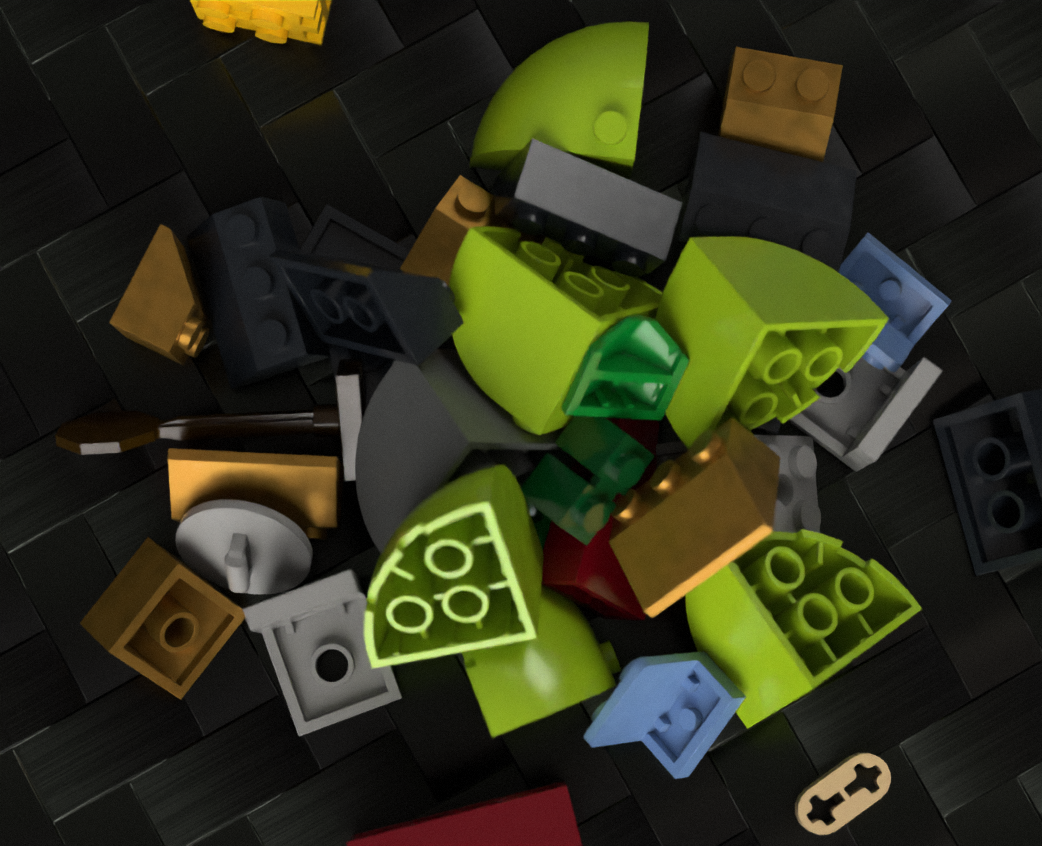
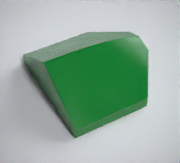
(628, 373)

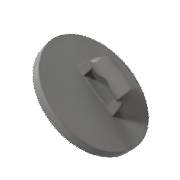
(244, 547)

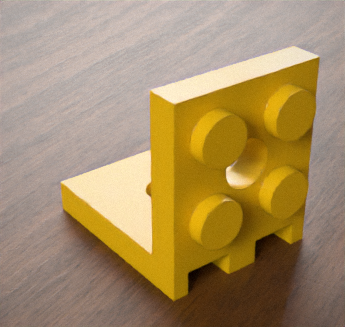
(270, 19)

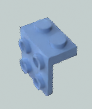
(900, 293)
(671, 706)

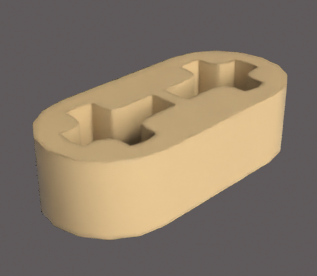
(850, 804)

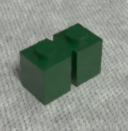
(571, 500)

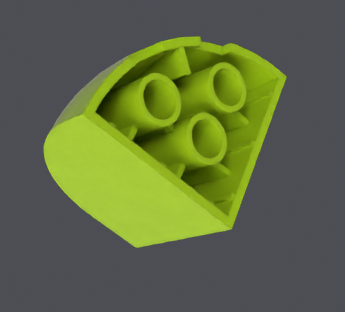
(572, 96)
(533, 318)
(758, 331)
(457, 573)
(792, 616)
(544, 673)

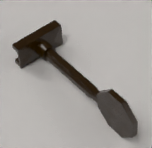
(129, 429)

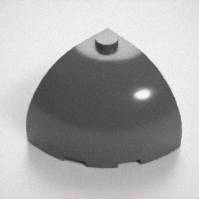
(429, 430)

